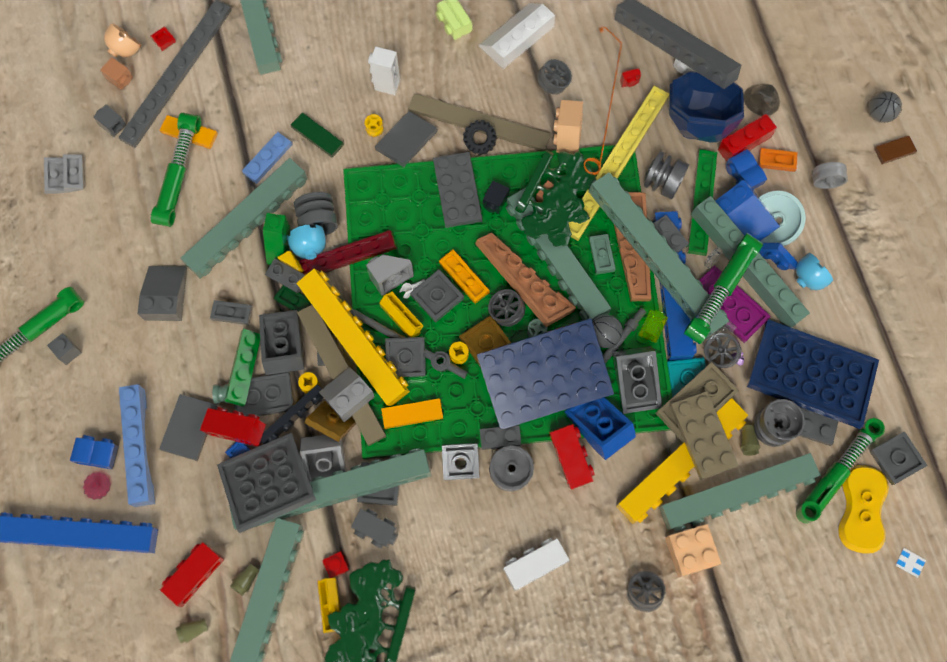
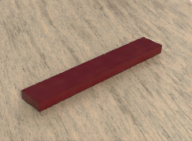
(350, 253)

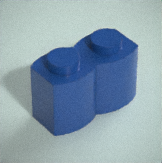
(744, 167)
(94, 453)

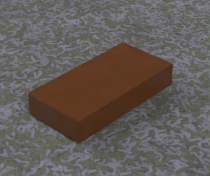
(895, 150)

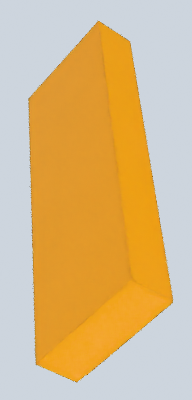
(204, 138)
(464, 276)
(412, 413)

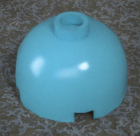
(307, 241)
(812, 274)

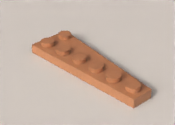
(635, 269)
(534, 292)

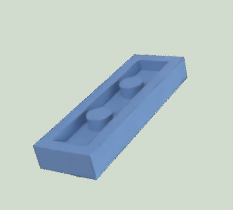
(267, 157)

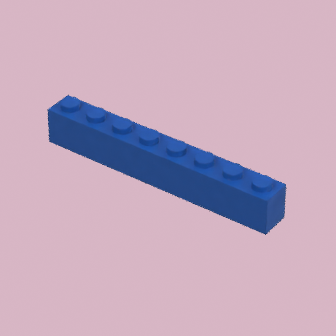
(677, 344)
(77, 534)

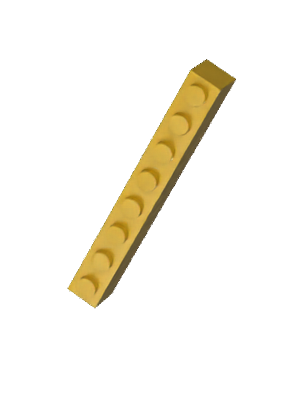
(353, 337)
(674, 469)

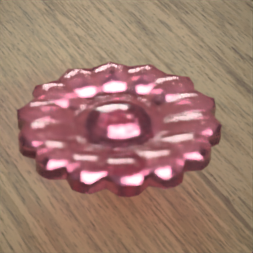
(96, 486)

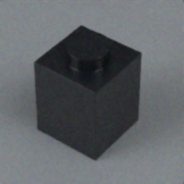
(495, 197)

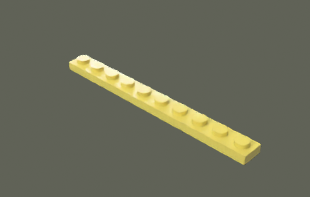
(623, 151)

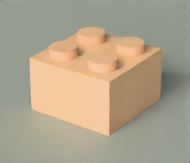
(568, 126)
(693, 550)

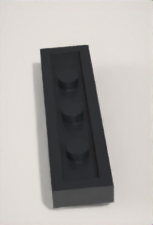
(297, 411)

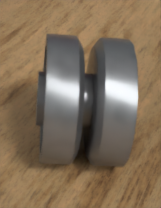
(515, 457)

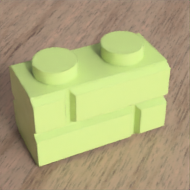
(454, 17)

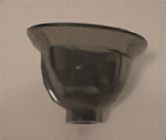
(762, 99)

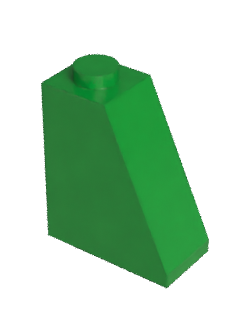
(275, 236)

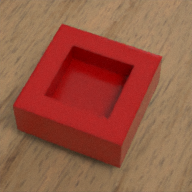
(163, 38)
(630, 78)
(335, 565)

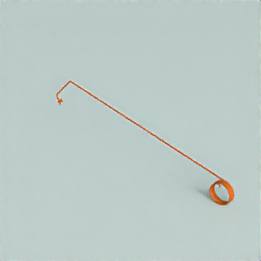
(593, 159)

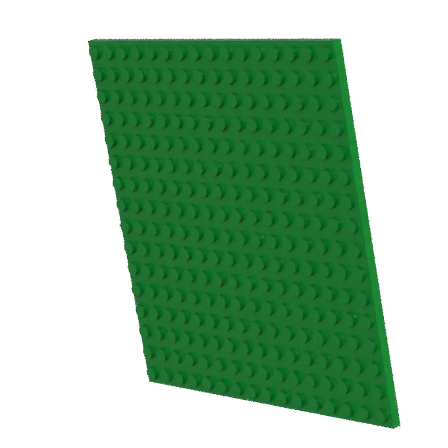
(411, 207)

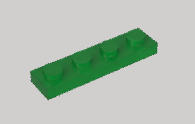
(242, 367)

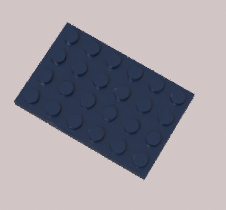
(545, 373)
(813, 374)

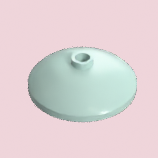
(792, 213)

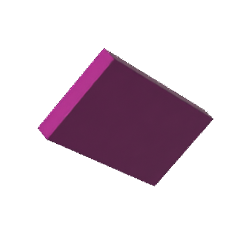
(739, 307)

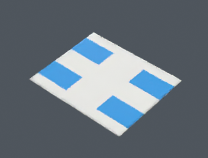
(910, 562)

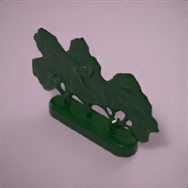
(560, 202)
(362, 623)

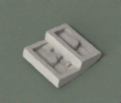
(63, 174)

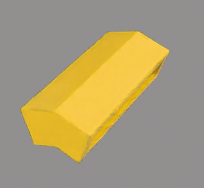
(401, 315)
(328, 600)

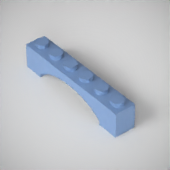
(138, 478)

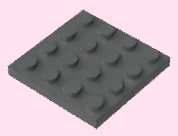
(265, 483)

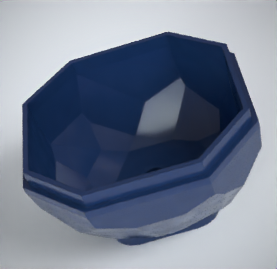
(703, 108)

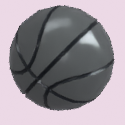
(885, 106)
(608, 330)

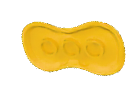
(862, 522)

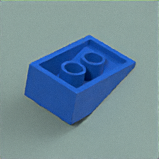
(748, 211)
(602, 426)

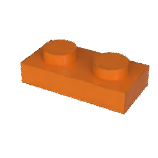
(778, 159)

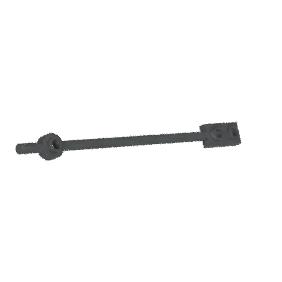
(289, 277)

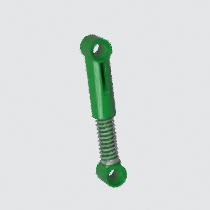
(164, 211)
(724, 287)
(66, 302)
(839, 472)

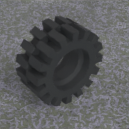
(472, 129)

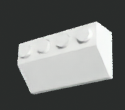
(518, 34)

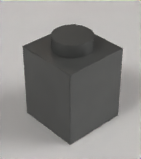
(109, 120)
(64, 349)

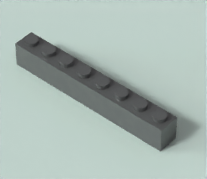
(678, 43)

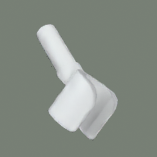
(409, 288)

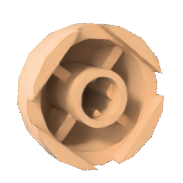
(120, 42)

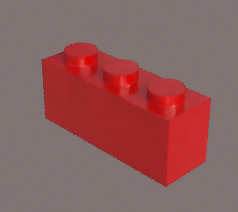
(747, 137)
(233, 426)
(572, 456)
(191, 574)

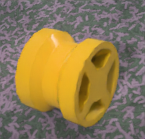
(374, 121)
(458, 357)
(306, 385)

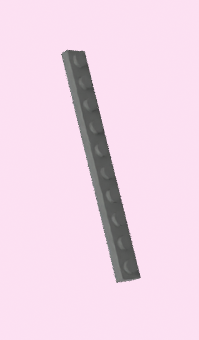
(175, 74)

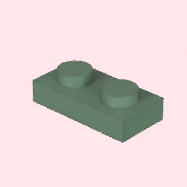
(602, 254)

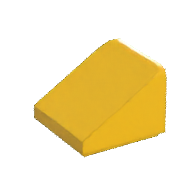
(290, 260)

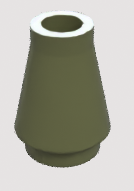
(749, 441)
(244, 580)
(190, 630)

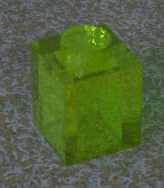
(653, 325)

